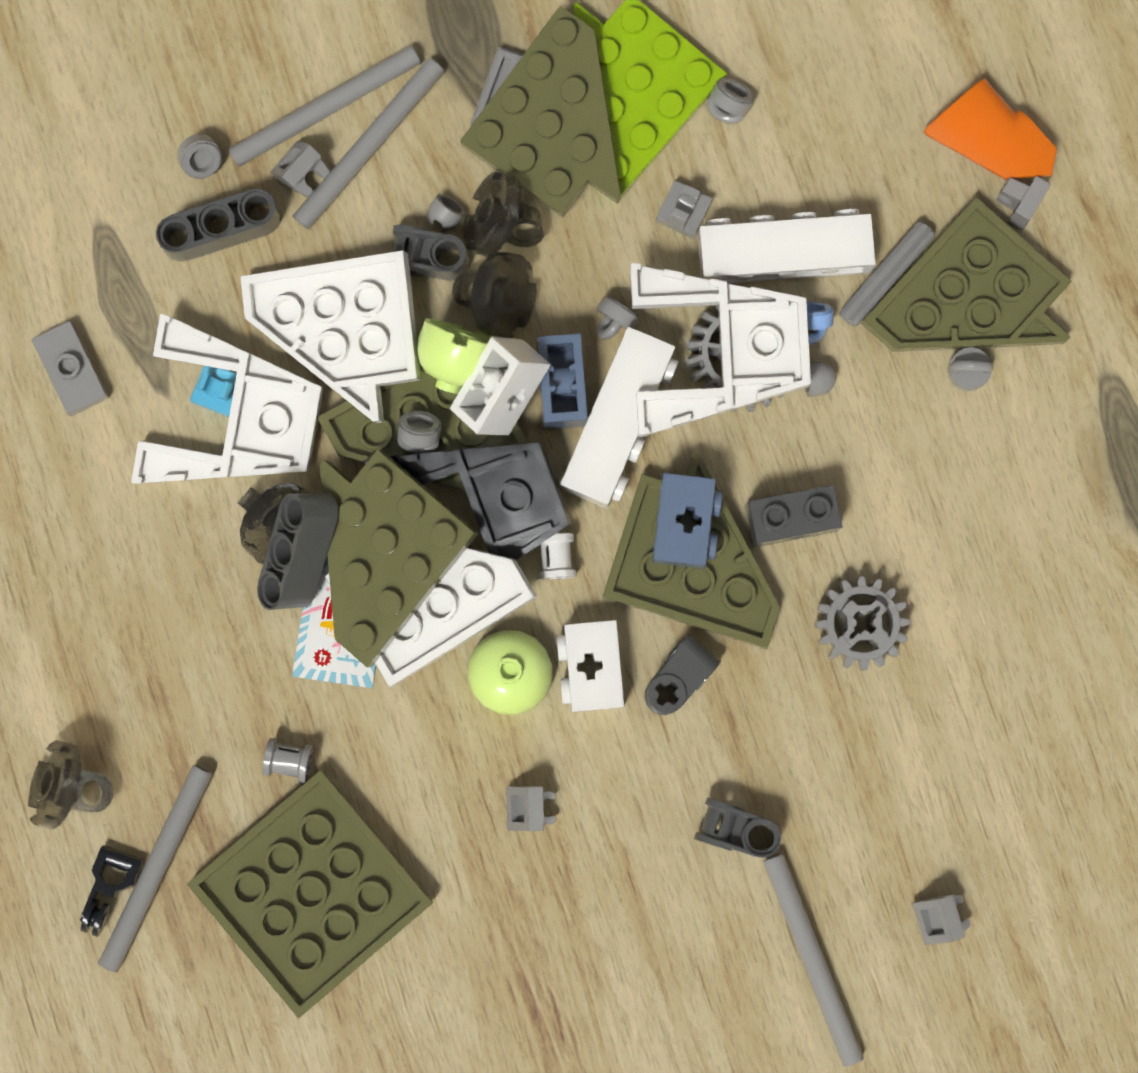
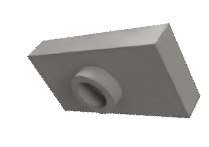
(70, 368)

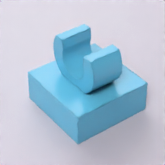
(214, 390)

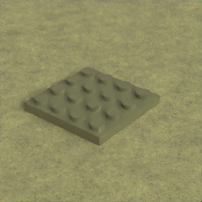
(310, 893)

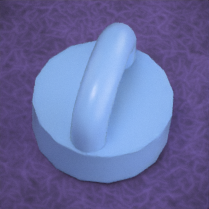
(819, 317)

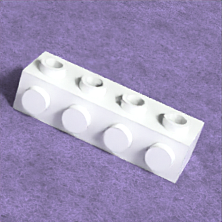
(786, 248)
(612, 427)

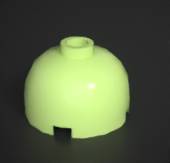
(449, 352)
(510, 672)

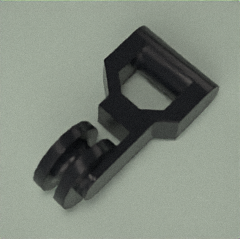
(93, 915)

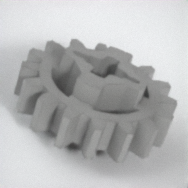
(876, 637)

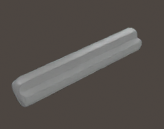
(887, 274)

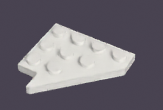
(342, 322)
(465, 602)

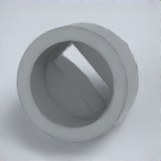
(445, 211)
(822, 379)

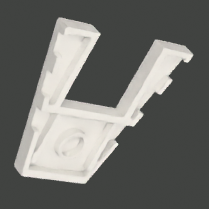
(760, 345)
(268, 422)

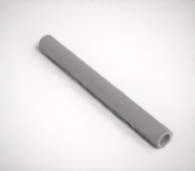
(324, 106)
(368, 143)
(154, 869)
(813, 960)

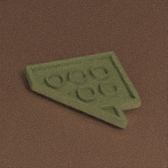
(551, 119)
(972, 290)
(359, 437)
(385, 552)
(722, 598)

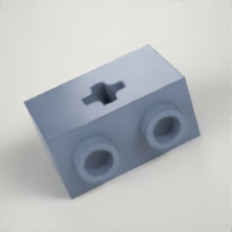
(564, 383)
(679, 495)

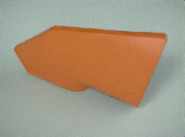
(994, 135)

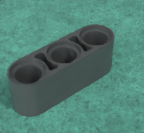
(198, 220)
(297, 550)

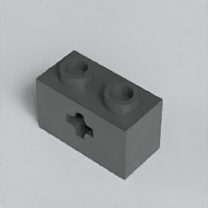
(793, 516)

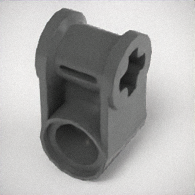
(425, 250)
(683, 670)
(735, 829)

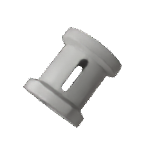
(288, 760)

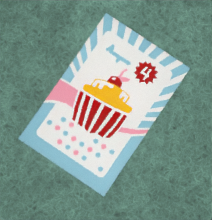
(317, 651)

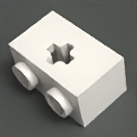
(500, 386)
(602, 642)

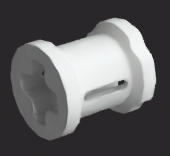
(557, 557)

